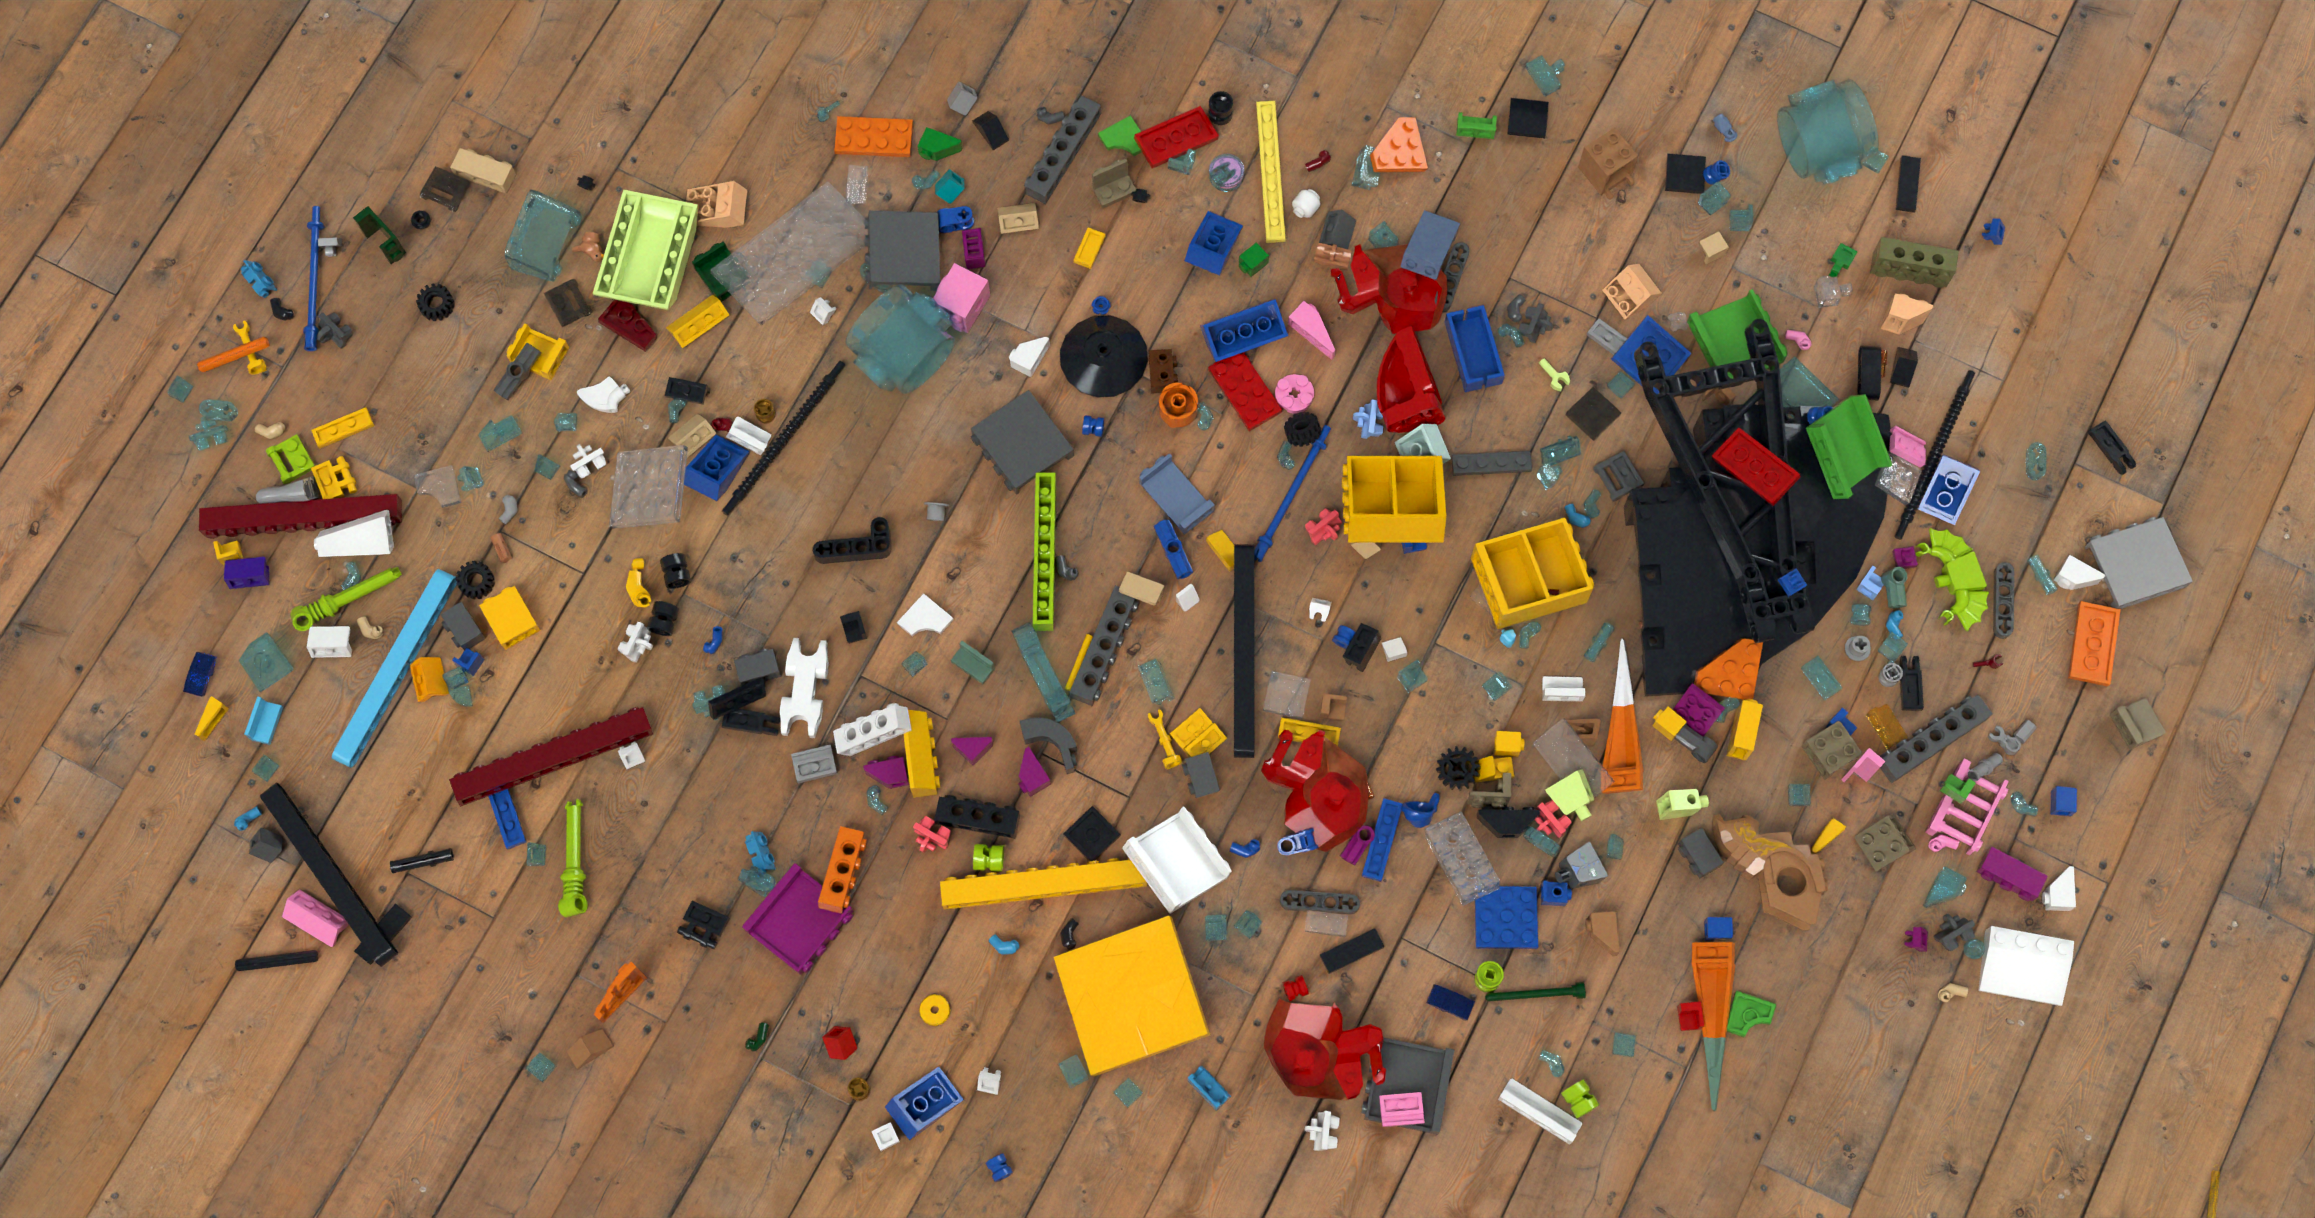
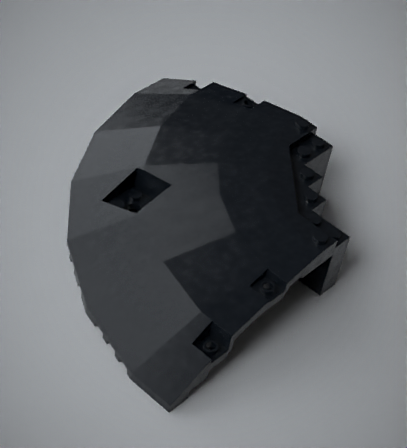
(1694, 596)

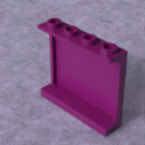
(793, 923)

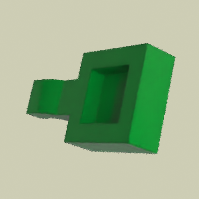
(1842, 258)

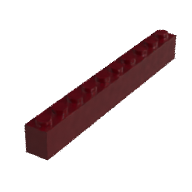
(294, 515)
(551, 756)

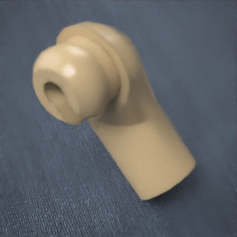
(272, 431)

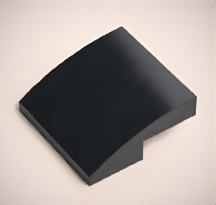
(1527, 118)

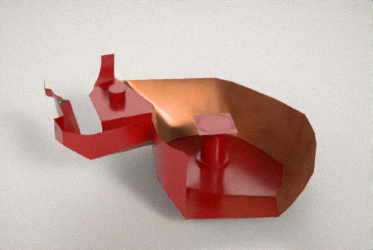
(1400, 294)
(1326, 788)
(1317, 1055)

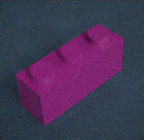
(2011, 874)

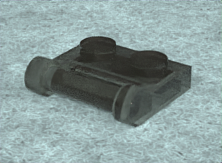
(446, 183)
(562, 306)

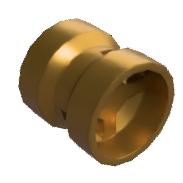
(762, 407)
(858, 1089)

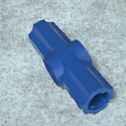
(1177, 559)

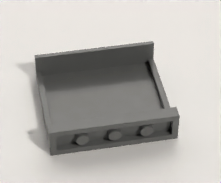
(902, 248)
(1021, 441)
(1412, 1070)

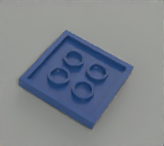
(1669, 349)
(1507, 919)

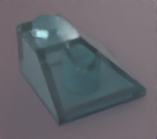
(265, 662)

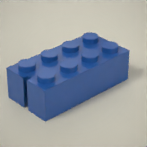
(1474, 348)

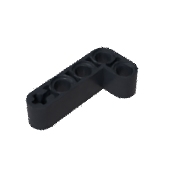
(853, 544)

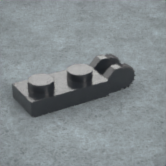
(2112, 447)
(1911, 685)
(750, 722)

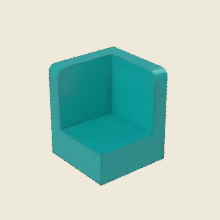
(949, 186)

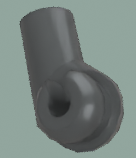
(572, 485)
(1065, 571)

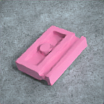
(1907, 446)
(1401, 1109)

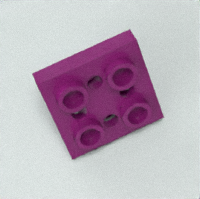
(1701, 708)

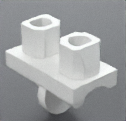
(580, 466)
(637, 643)
(1320, 1131)

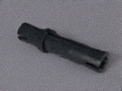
(444, 856)

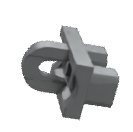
(329, 330)

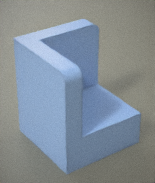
(1870, 584)

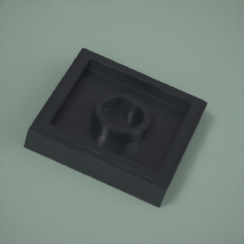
(1685, 173)
(1091, 834)

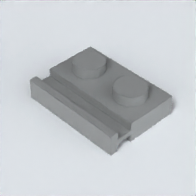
(814, 764)

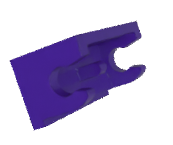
(246, 573)

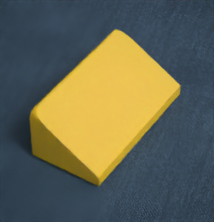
(1222, 548)

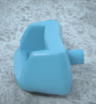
(1508, 637)

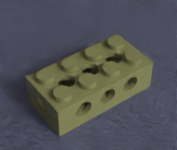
(1917, 257)

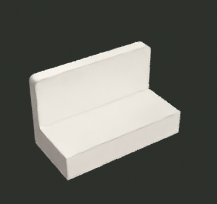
(749, 435)
(329, 642)
(1562, 689)

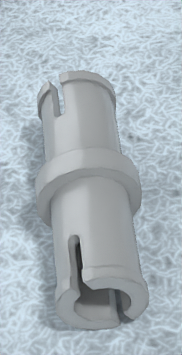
(1985, 767)

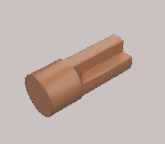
(500, 547)

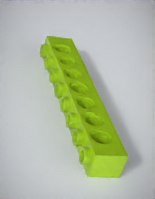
(1044, 552)

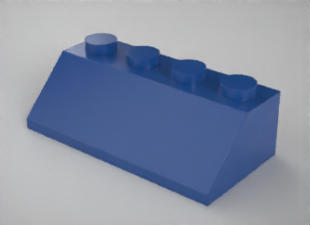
(1244, 330)

